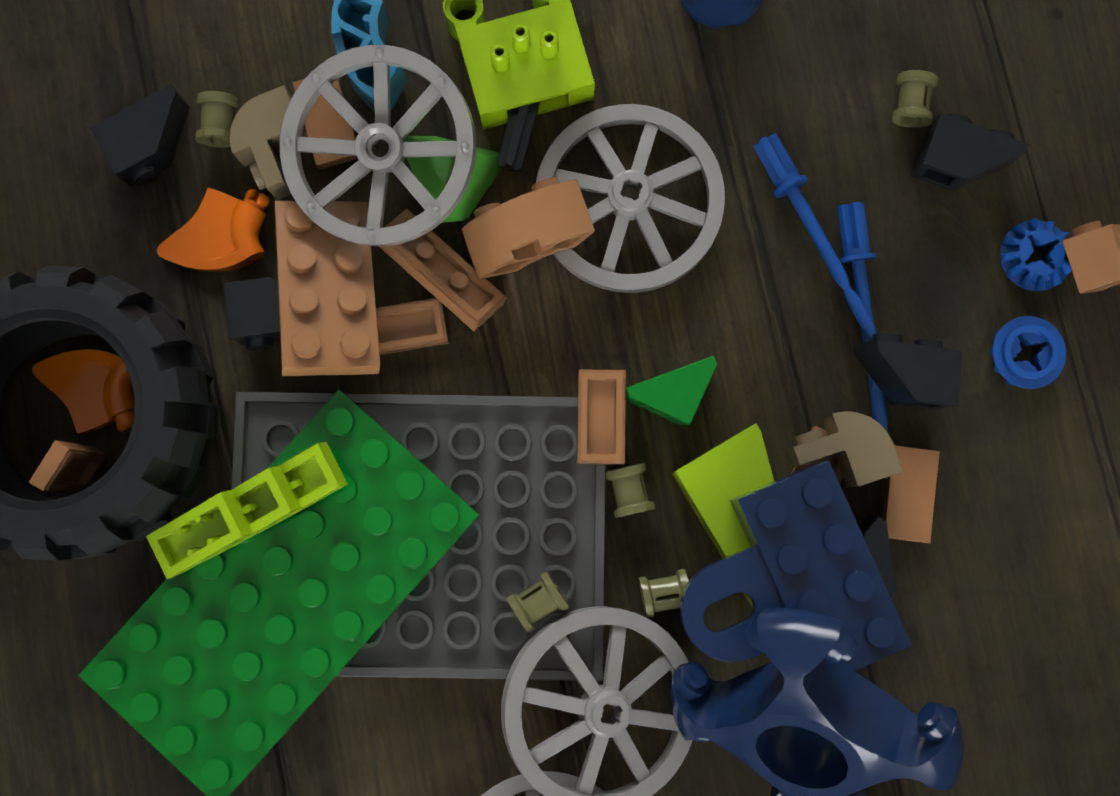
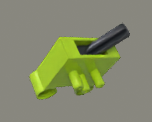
(521, 67)

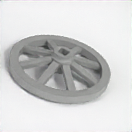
(369, 137)
(629, 209)
(591, 704)

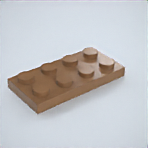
(325, 295)

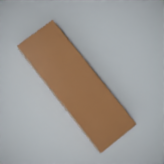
(446, 276)

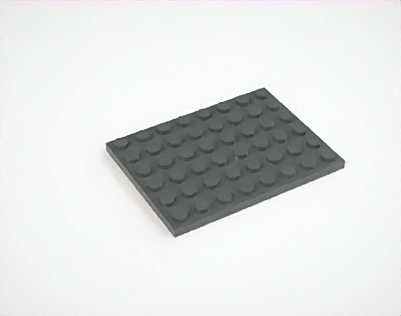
(536, 516)

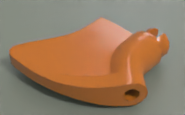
(220, 233)
(92, 387)

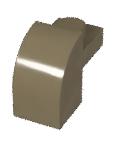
(257, 139)
(860, 446)

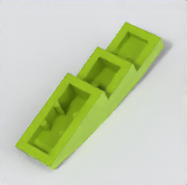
(246, 510)

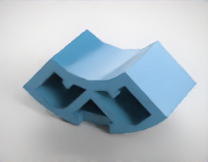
(362, 24)

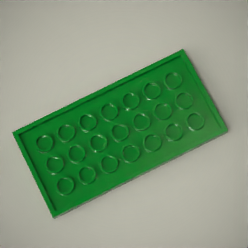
(261, 630)

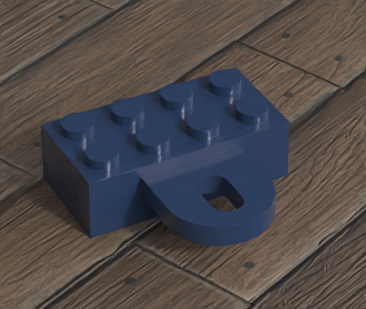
(799, 557)

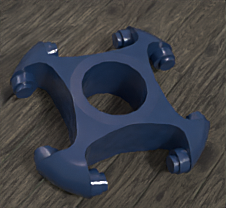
(812, 718)

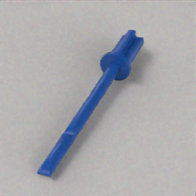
(788, 182)
(856, 252)

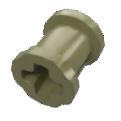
(914, 98)
(216, 118)
(629, 490)
(662, 593)
(537, 602)

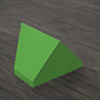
(436, 171)

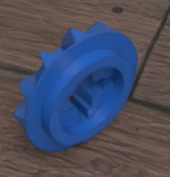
(1017, 248)
(1047, 361)

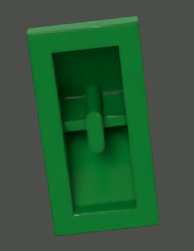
(675, 392)

